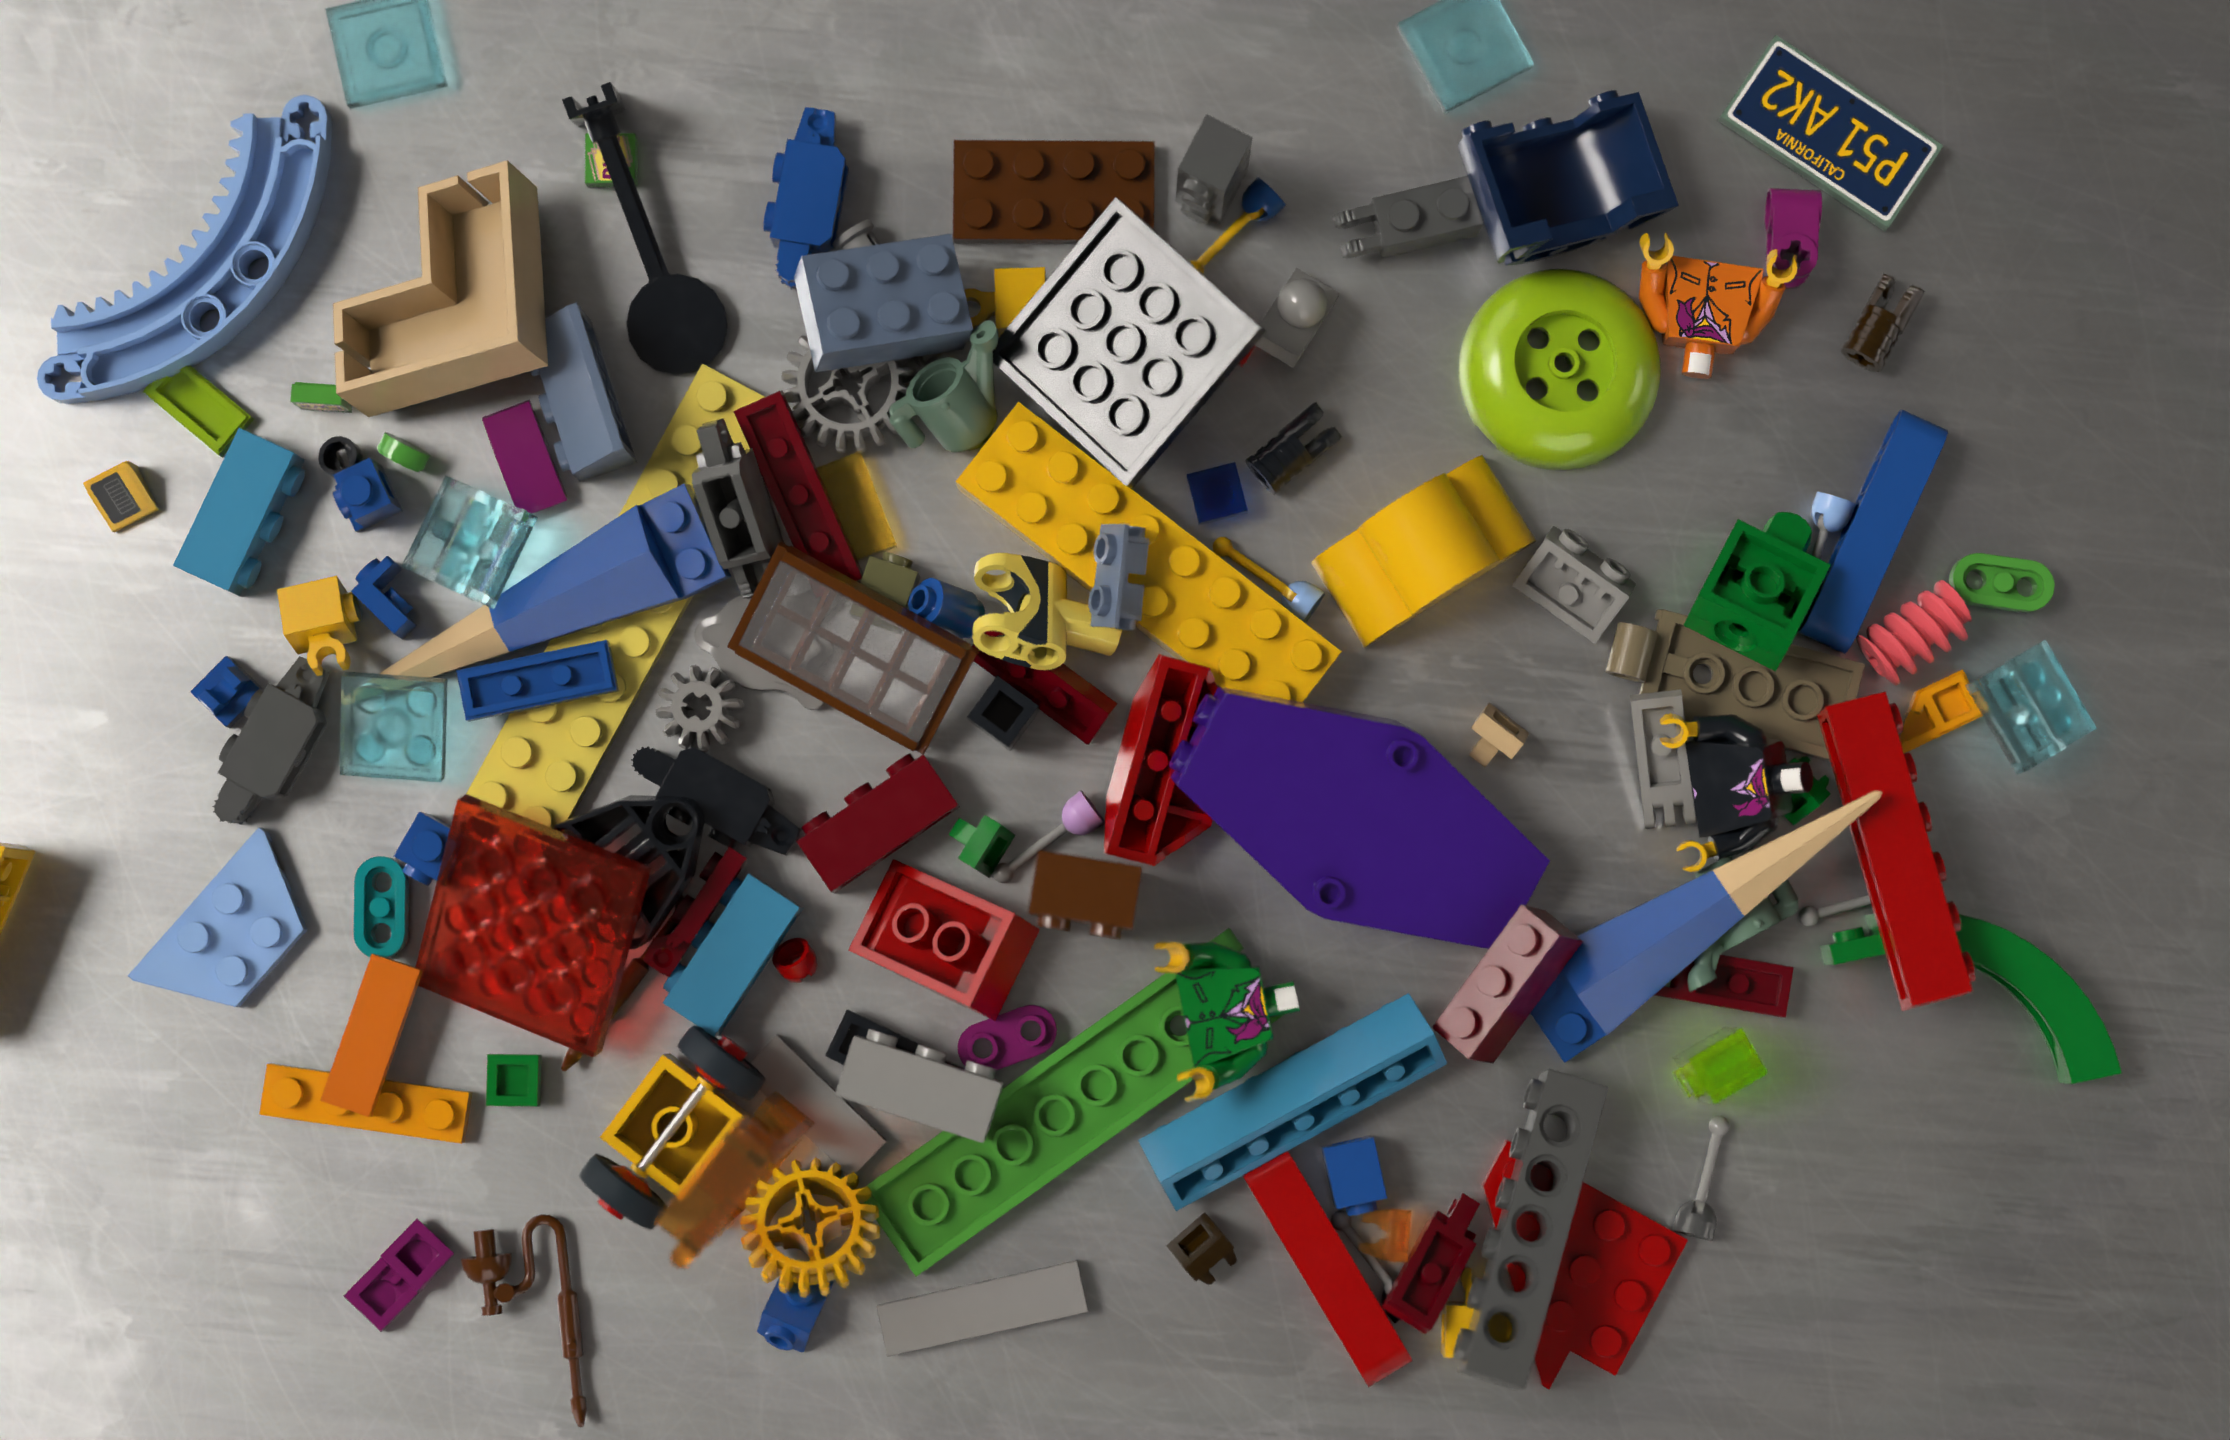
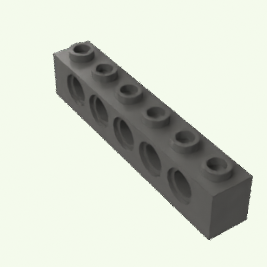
(1580, 1107)

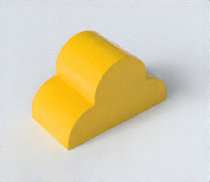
(1422, 549)

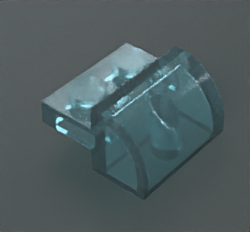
(469, 542)
(2030, 707)

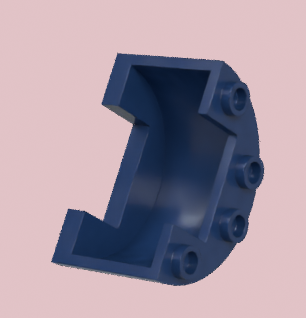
(1567, 179)

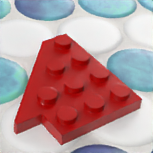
(1605, 1278)

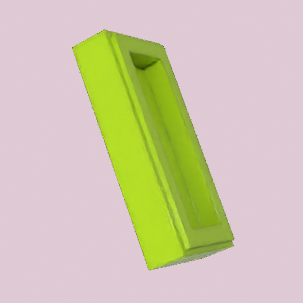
(200, 408)

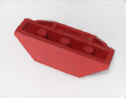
(1144, 806)

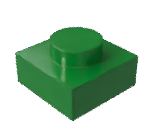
(513, 1080)

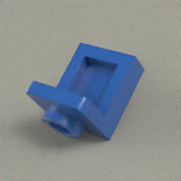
(791, 1318)

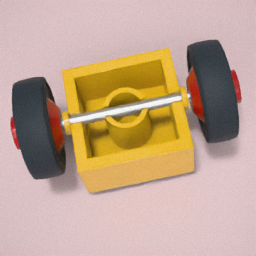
(671, 1125)

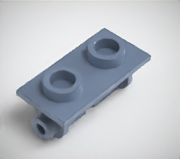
(1113, 600)

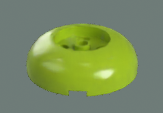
(1560, 427)

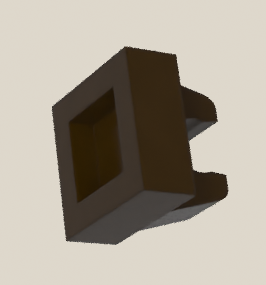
(1201, 1248)

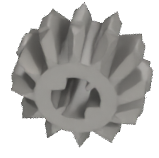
(705, 691)

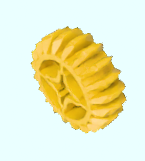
(791, 1232)

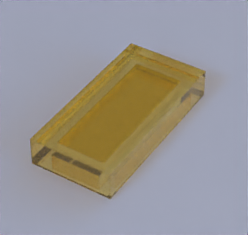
(857, 505)

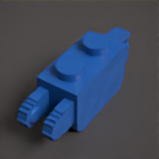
(809, 193)

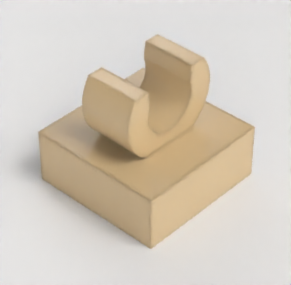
(1497, 734)

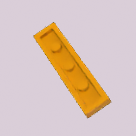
(400, 1109)

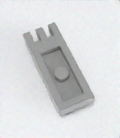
(1661, 770)

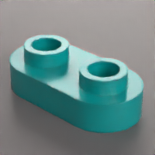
(379, 907)

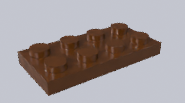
(1046, 188)

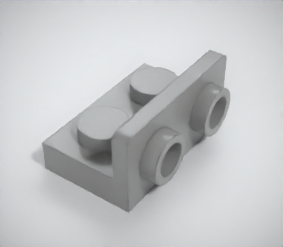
(1575, 583)

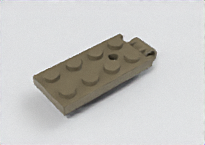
(1778, 701)

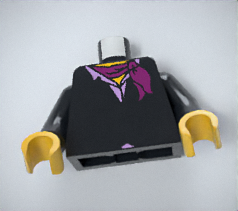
(1736, 783)

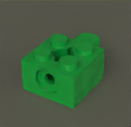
(1762, 584)

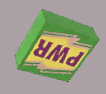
(595, 168)
(318, 397)

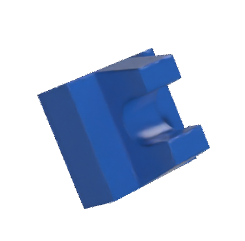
(226, 691)

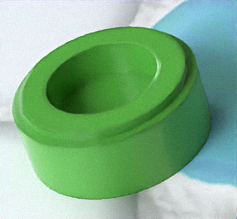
(403, 452)

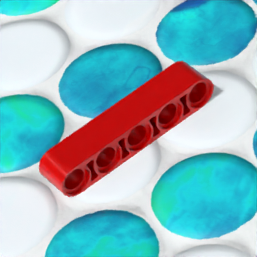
(1328, 1268)

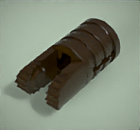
(1878, 328)

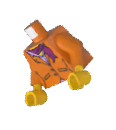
(1708, 303)

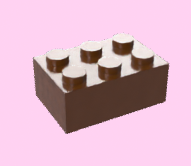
(1084, 893)

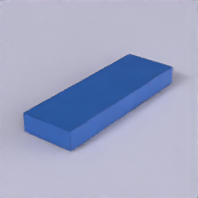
(537, 680)

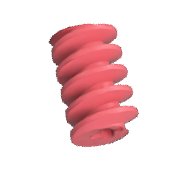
(1915, 631)

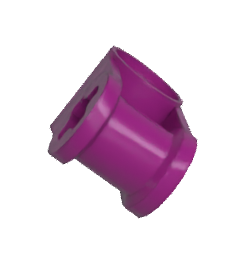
(1793, 228)

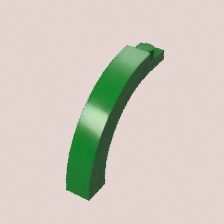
(2046, 992)

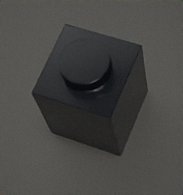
(1003, 713)

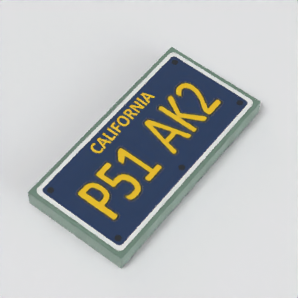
(1830, 133)

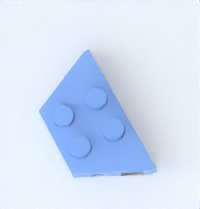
(229, 931)

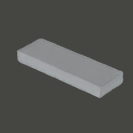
(837, 1126)

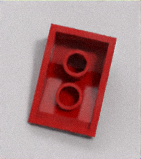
(944, 939)

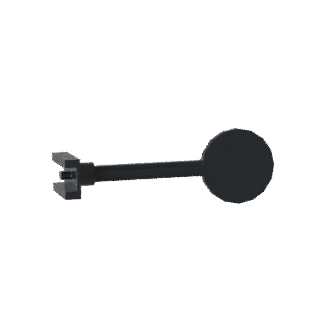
(675, 317)

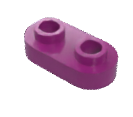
(1007, 1039)

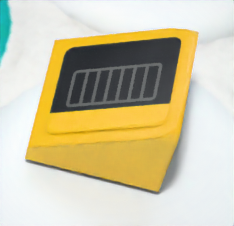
(121, 495)

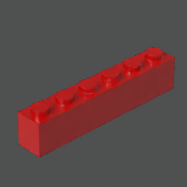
(1896, 852)

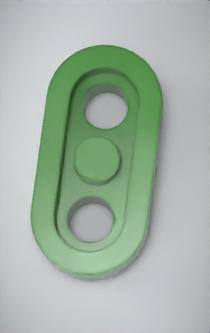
(2000, 581)

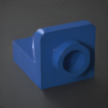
(388, 606)

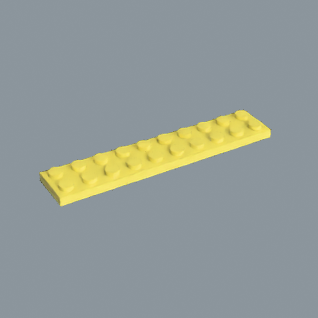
(554, 751)

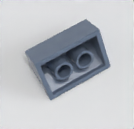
(581, 398)

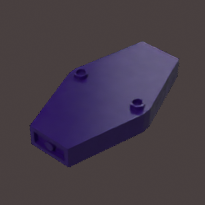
(1357, 817)

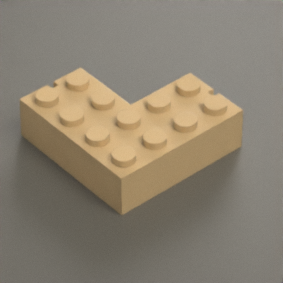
(470, 313)

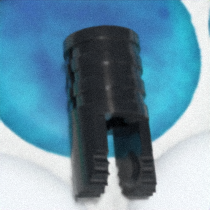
(1286, 455)

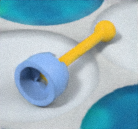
(1298, 597)

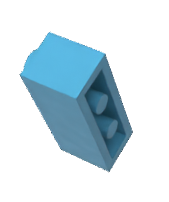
(241, 512)
(731, 954)

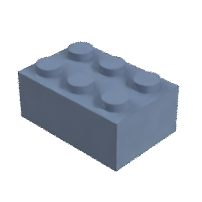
(883, 302)

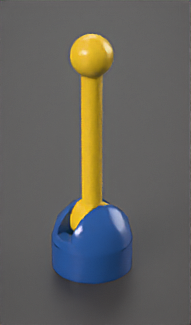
(1258, 204)

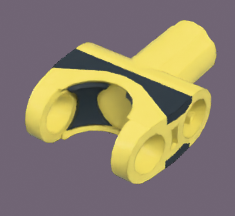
(1039, 615)

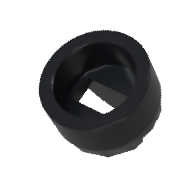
(330, 458)

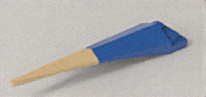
(626, 567)
(1649, 945)

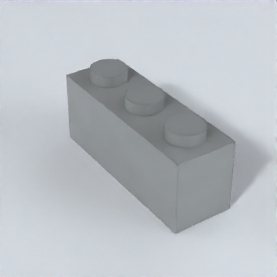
(920, 1085)

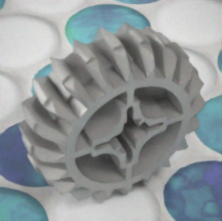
(829, 397)

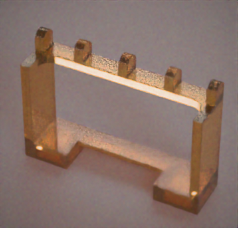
(729, 1175)

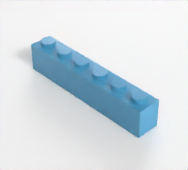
(1292, 1101)

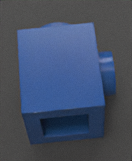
(424, 848)

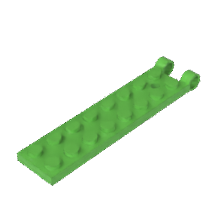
(1039, 1126)

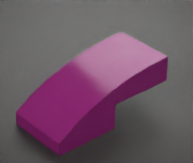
(524, 458)
(399, 1275)

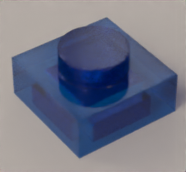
(1216, 493)

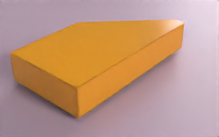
(1937, 711)

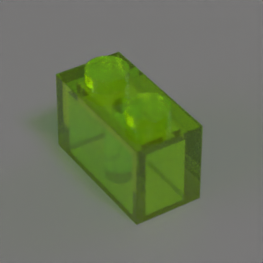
(1718, 1066)

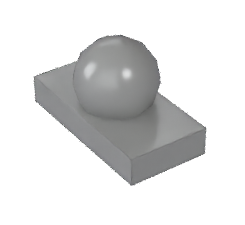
(1296, 317)

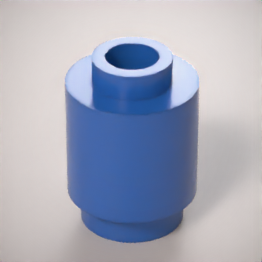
(946, 606)

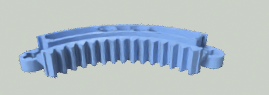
(158, 330)

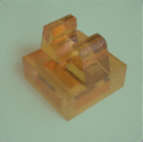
(1396, 1234)

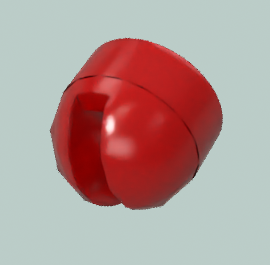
(788, 952)

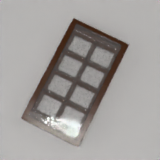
(852, 648)

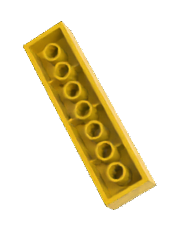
(1191, 596)

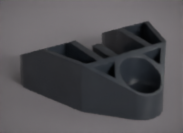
(681, 852)

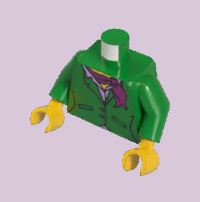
(1224, 1011)

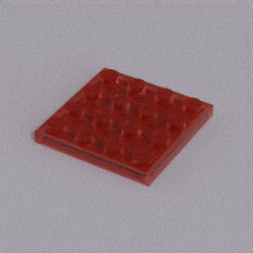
(531, 925)

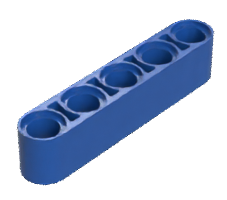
(1873, 530)

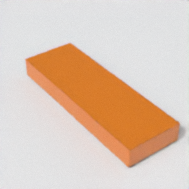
(371, 1035)

